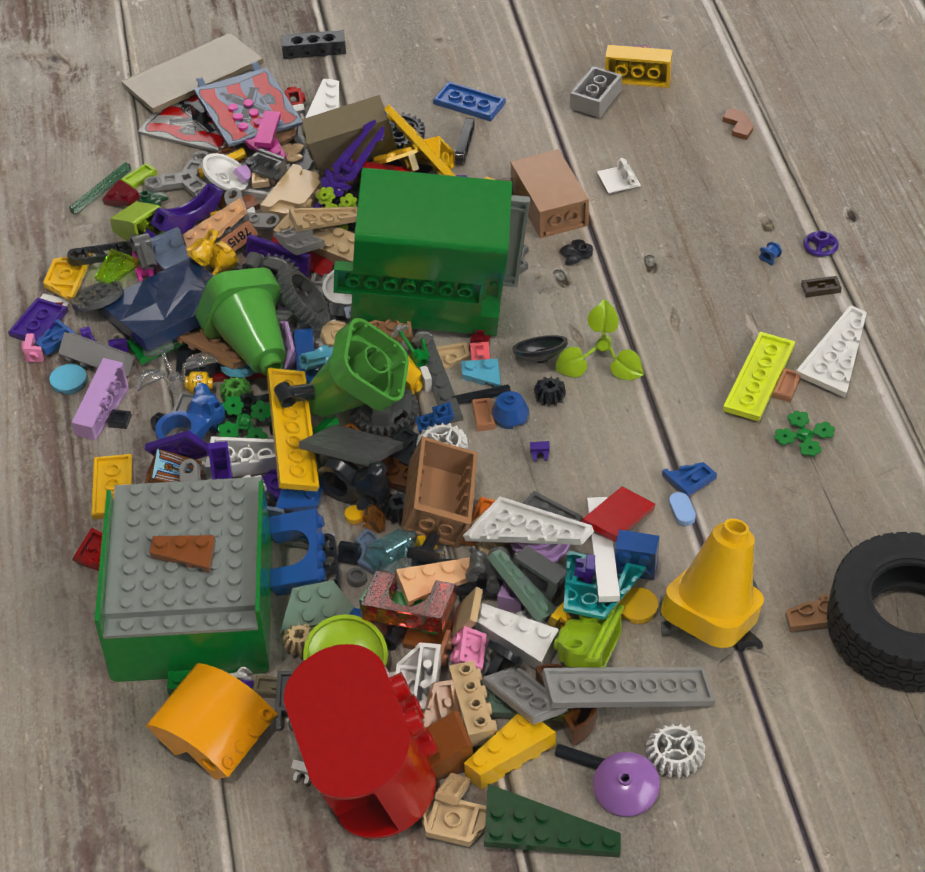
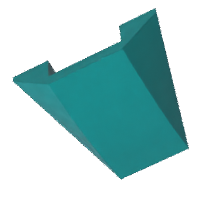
(583, 597)

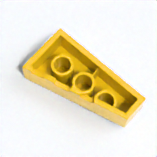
(508, 750)

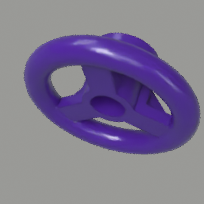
(821, 240)

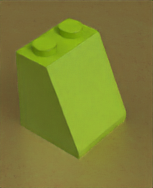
(135, 220)

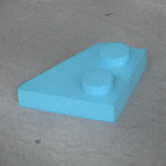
(481, 371)

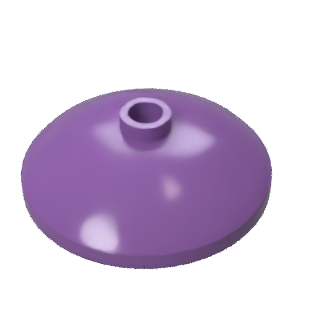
(628, 797)

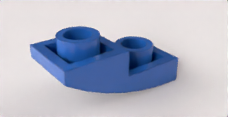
(440, 414)

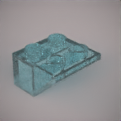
(389, 549)

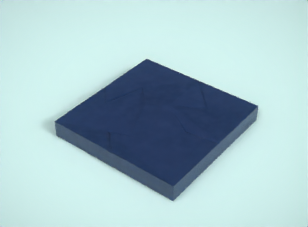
(160, 305)

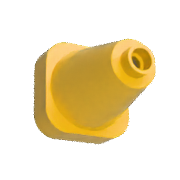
(717, 592)

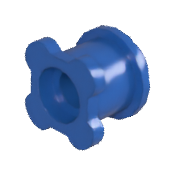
(770, 252)

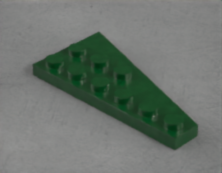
(530, 825)

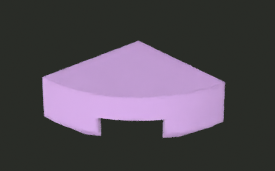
(242, 173)

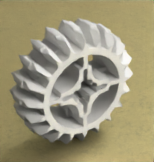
(445, 434)
(675, 757)

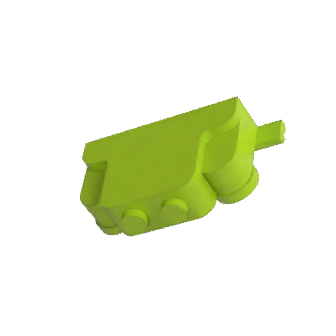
(589, 640)

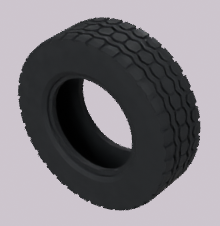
(857, 628)

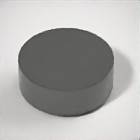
(356, 577)

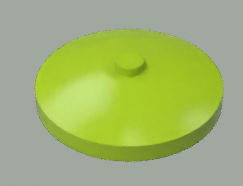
(346, 630)

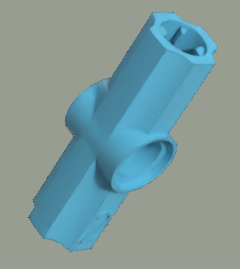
(315, 358)

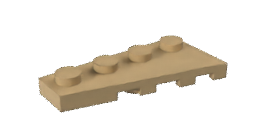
(315, 218)

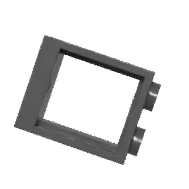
(544, 569)

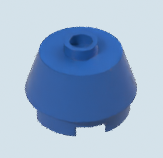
(510, 410)

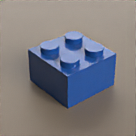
(639, 550)

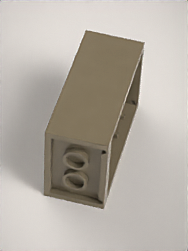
(336, 129)

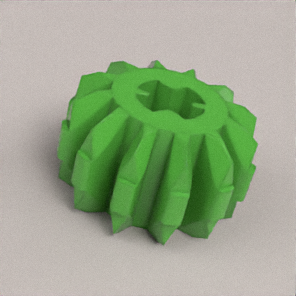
(234, 387)

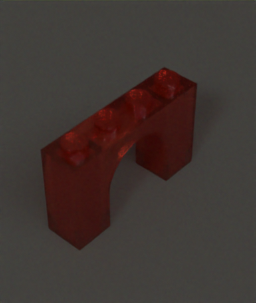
(428, 615)

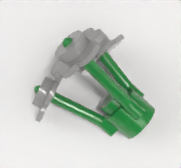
(418, 356)

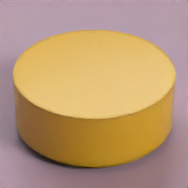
(353, 515)

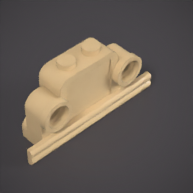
(294, 190)

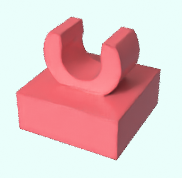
(479, 351)

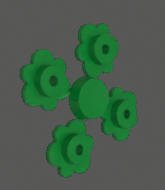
(244, 421)
(804, 435)

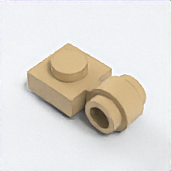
(260, 181)

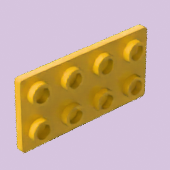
(406, 155)

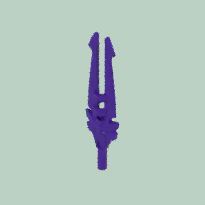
(337, 181)

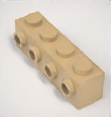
(472, 703)

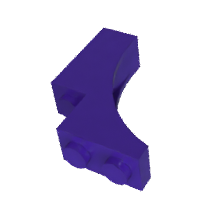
(186, 215)
(220, 460)

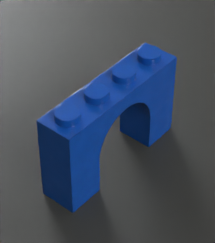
(304, 526)

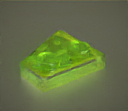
(116, 267)

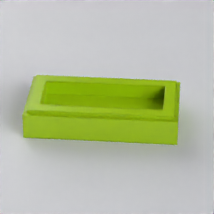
(138, 176)

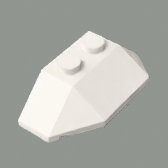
(421, 669)

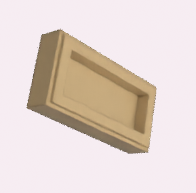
(453, 789)

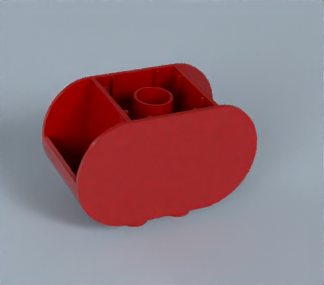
(362, 740)

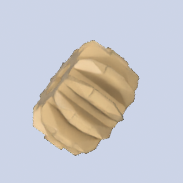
(295, 639)

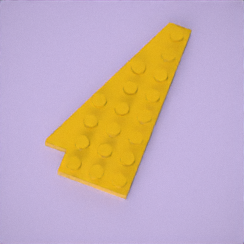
(417, 141)

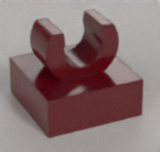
(479, 337)

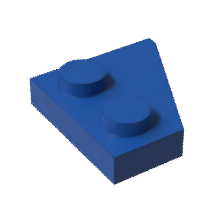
(52, 338)

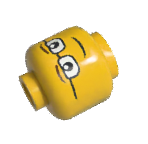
(195, 378)

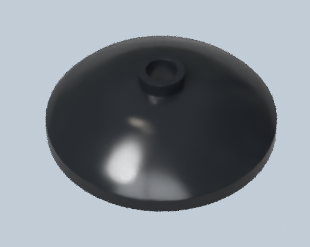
(540, 348)

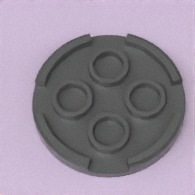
(97, 296)

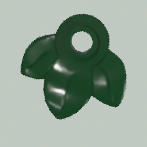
(152, 197)

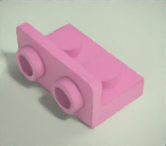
(468, 647)

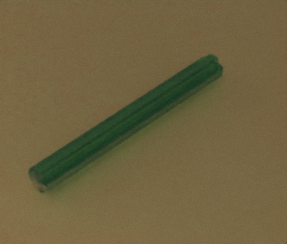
(98, 189)

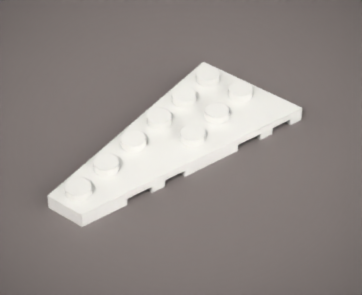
(834, 357)
(522, 523)

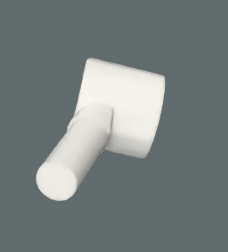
(242, 673)

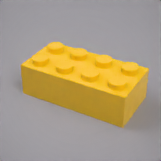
(640, 65)

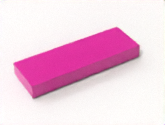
(267, 129)

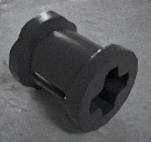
(392, 636)

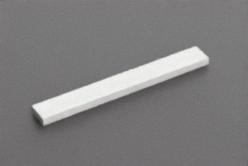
(604, 561)

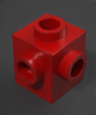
(295, 92)

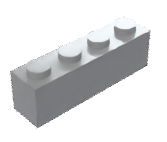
(92, 352)

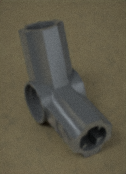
(143, 247)

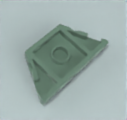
(314, 604)

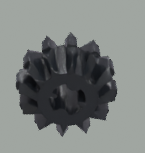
(550, 391)
(393, 507)

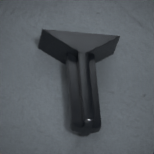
(426, 551)

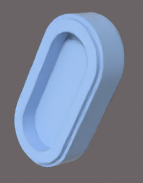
(682, 509)

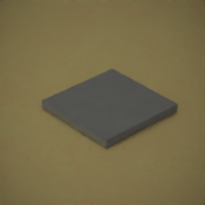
(351, 445)

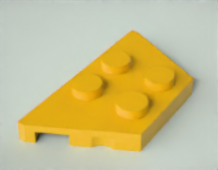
(64, 278)

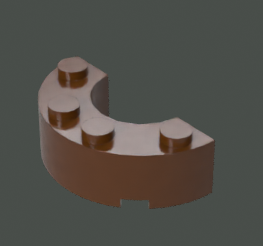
(578, 721)

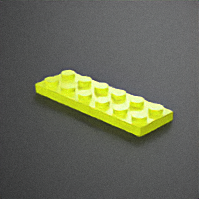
(759, 376)

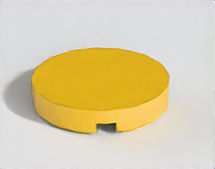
(639, 605)

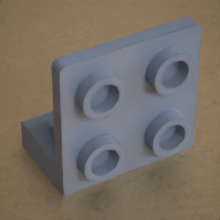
(169, 248)

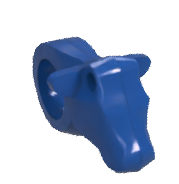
(202, 414)

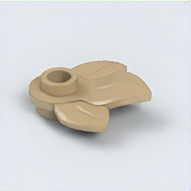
(293, 152)

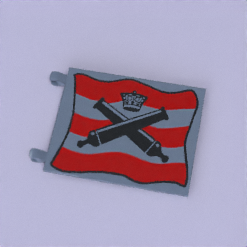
(255, 85)

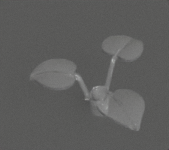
(175, 380)

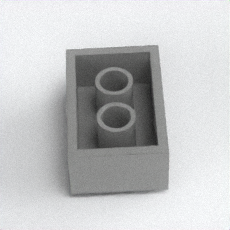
(596, 91)

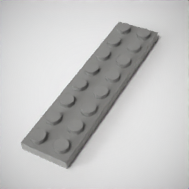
(627, 687)

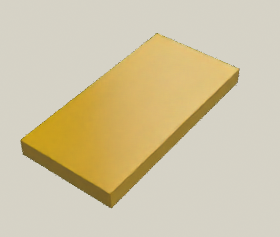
(106, 474)

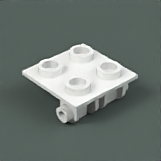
(619, 177)

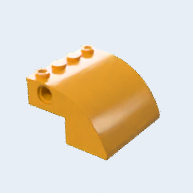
(212, 719)

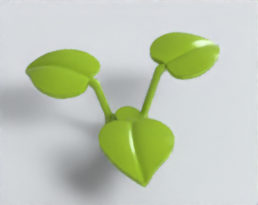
(601, 319)

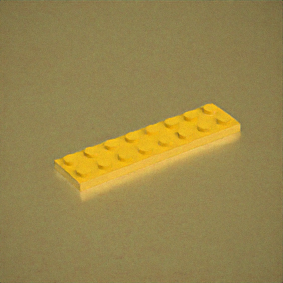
(290, 425)

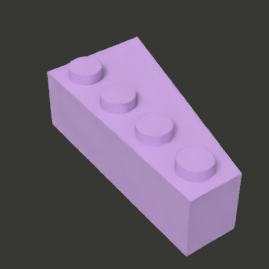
(101, 398)

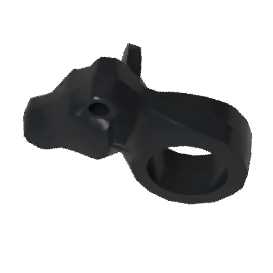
(364, 485)

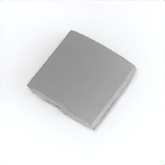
(300, 241)

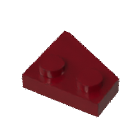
(121, 195)

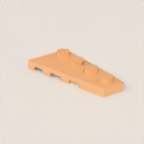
(219, 221)
(419, 580)

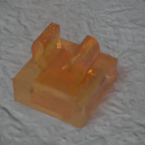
(374, 519)

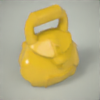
(202, 249)
(223, 258)

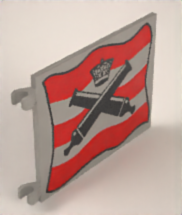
(179, 126)

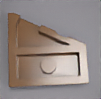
(440, 702)

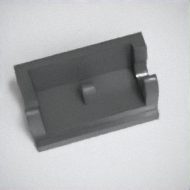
(268, 164)

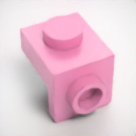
(31, 351)

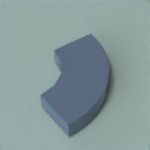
(364, 539)

